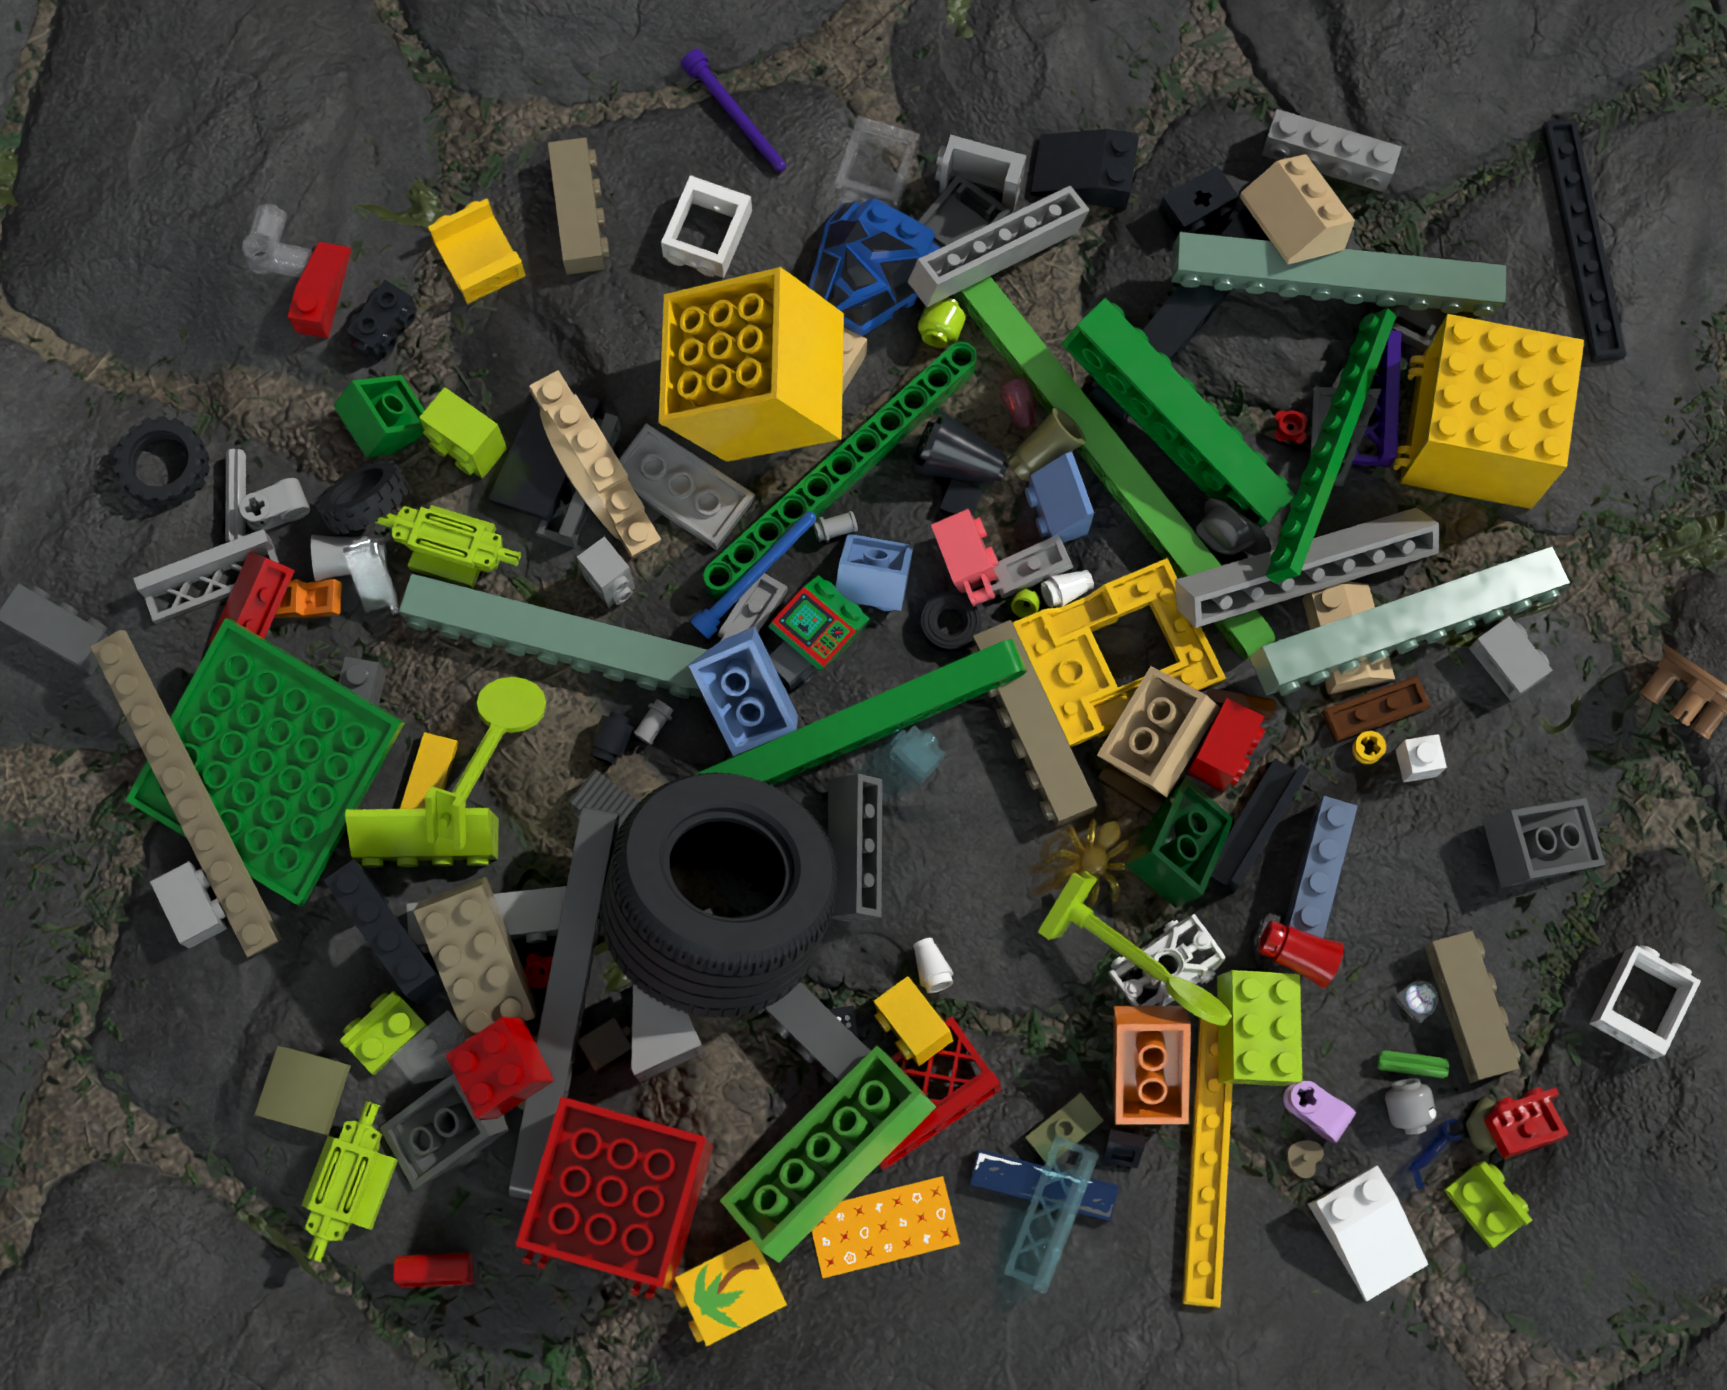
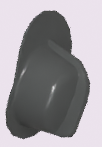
(1231, 532)

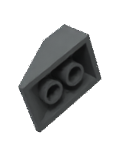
(1543, 842)
(439, 1133)

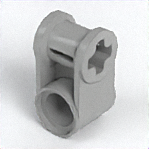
(278, 505)

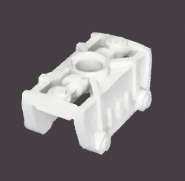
(1165, 945)

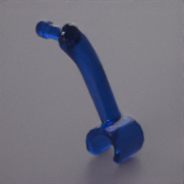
(1432, 1151)

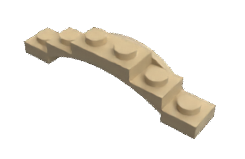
(592, 465)

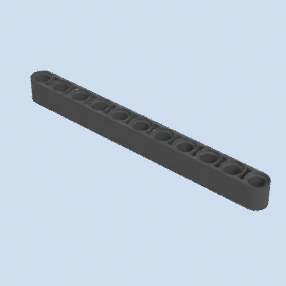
(566, 988)

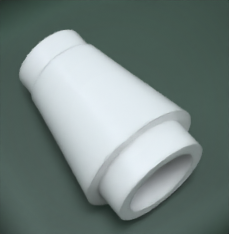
(1066, 587)
(932, 967)

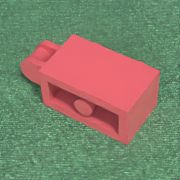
(966, 555)

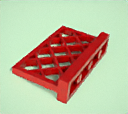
(955, 1104)

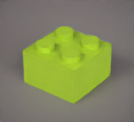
(462, 433)

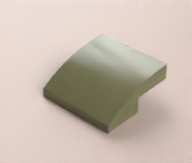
(302, 1090)

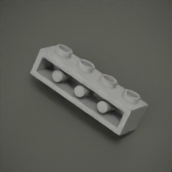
(1333, 150)

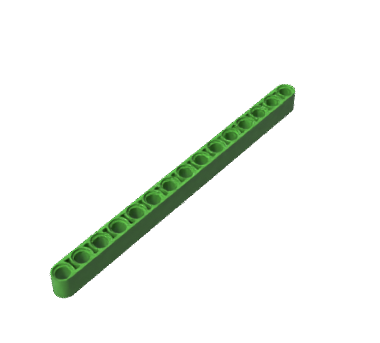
(1104, 451)

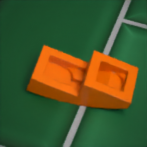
(311, 599)

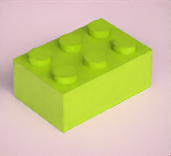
(1264, 1033)

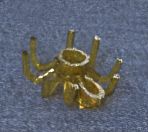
(1094, 858)

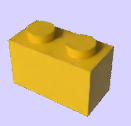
(913, 1022)

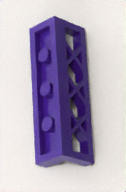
(1388, 406)

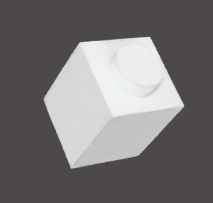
(1421, 758)

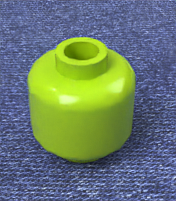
(941, 323)

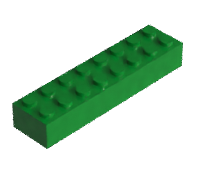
(1176, 414)

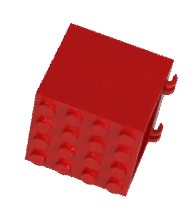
(615, 1195)

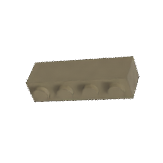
(577, 207)
(1472, 1006)

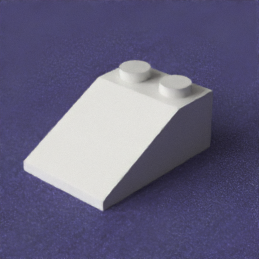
(1369, 1232)

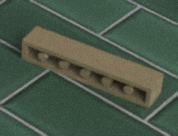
(1038, 737)

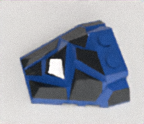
(868, 262)

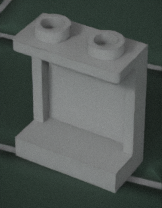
(982, 166)

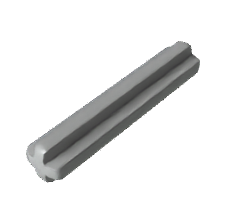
(235, 491)

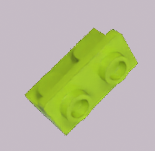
(382, 1031)
(1488, 1203)

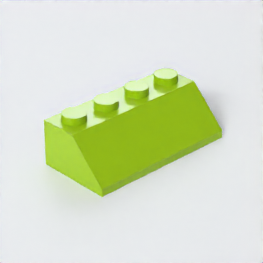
(402, 837)

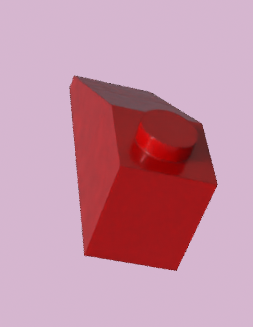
(319, 290)

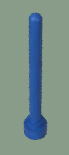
(709, 619)

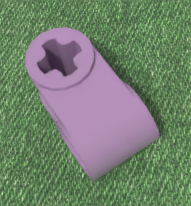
(1323, 1113)

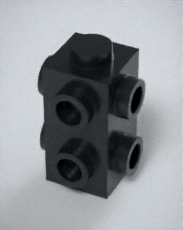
(381, 321)

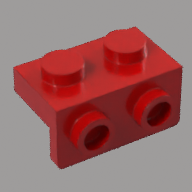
(1525, 1122)

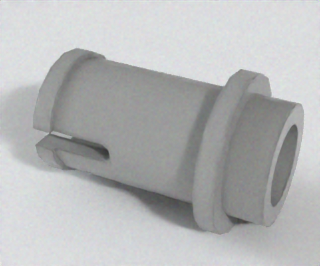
(835, 526)
(653, 721)

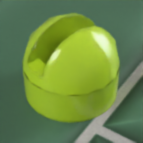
(1018, 603)

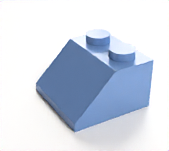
(1060, 500)
(874, 572)

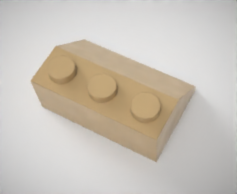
(1298, 210)
(1338, 603)
(1159, 731)

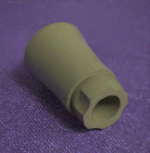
(1052, 439)

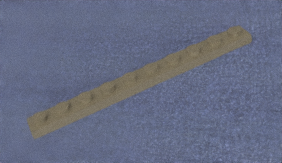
(186, 793)

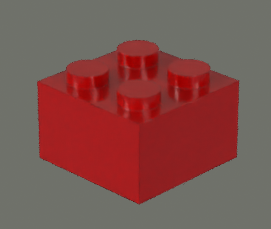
(1228, 740)
(499, 1067)

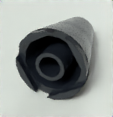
(957, 453)

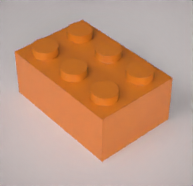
(1151, 1064)

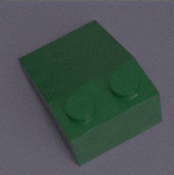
(1181, 844)

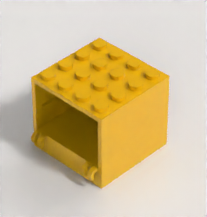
(752, 365)
(1491, 411)

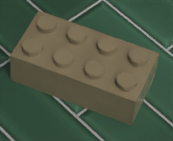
(475, 956)

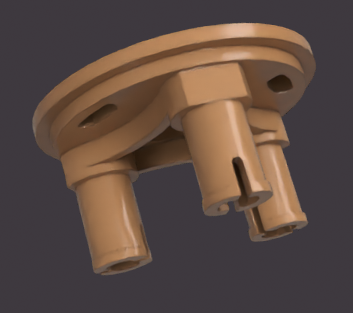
(1701, 686)

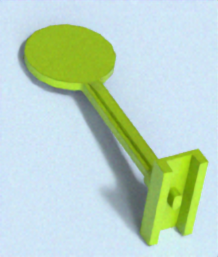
(504, 706)
(1070, 908)

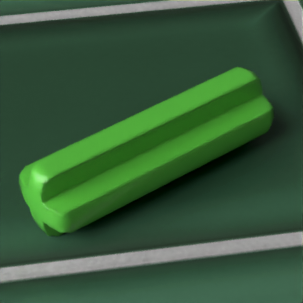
(1413, 1064)

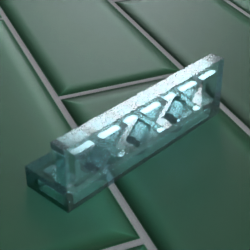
(1064, 1219)

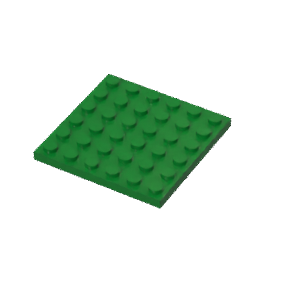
(277, 756)

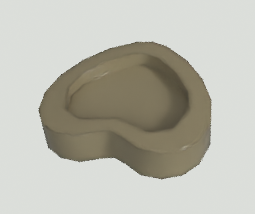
(1303, 1157)

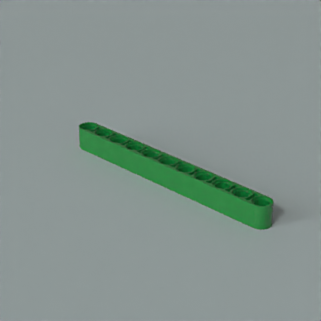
(848, 455)
(879, 715)

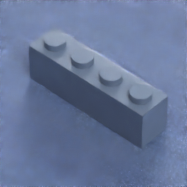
(1320, 866)

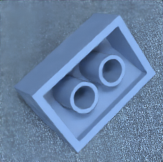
(744, 692)

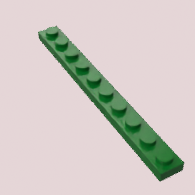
(1330, 447)

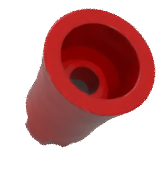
(1302, 952)

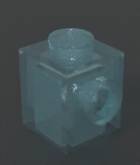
(916, 753)

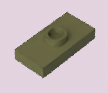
(1070, 1122)

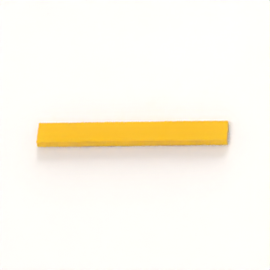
(1207, 1176)

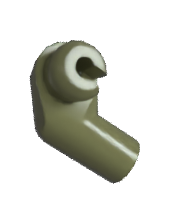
(1477, 1128)

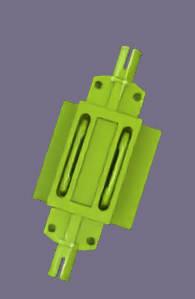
(449, 544)
(347, 1182)

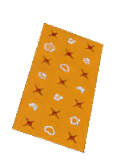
(885, 1227)

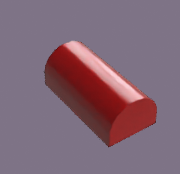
(433, 1270)

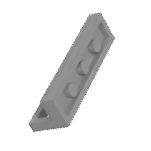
(199, 568)

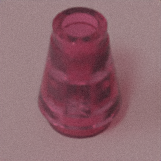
(1019, 402)

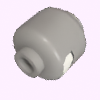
(1410, 1106)

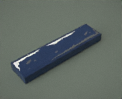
(1020, 1178)

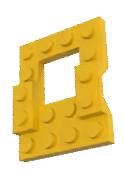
(1074, 669)

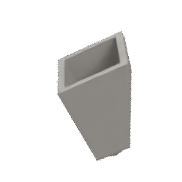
(660, 1037)

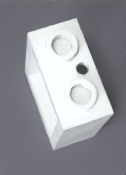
(716, 199)
(1631, 1033)

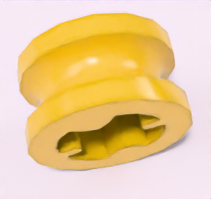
(1379, 746)

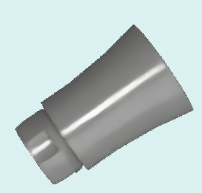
(328, 554)

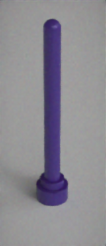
(696, 65)

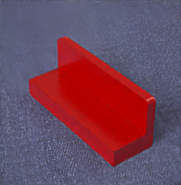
(256, 594)

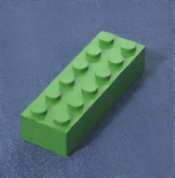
(827, 1154)

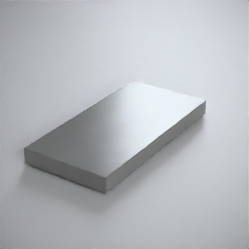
(684, 487)

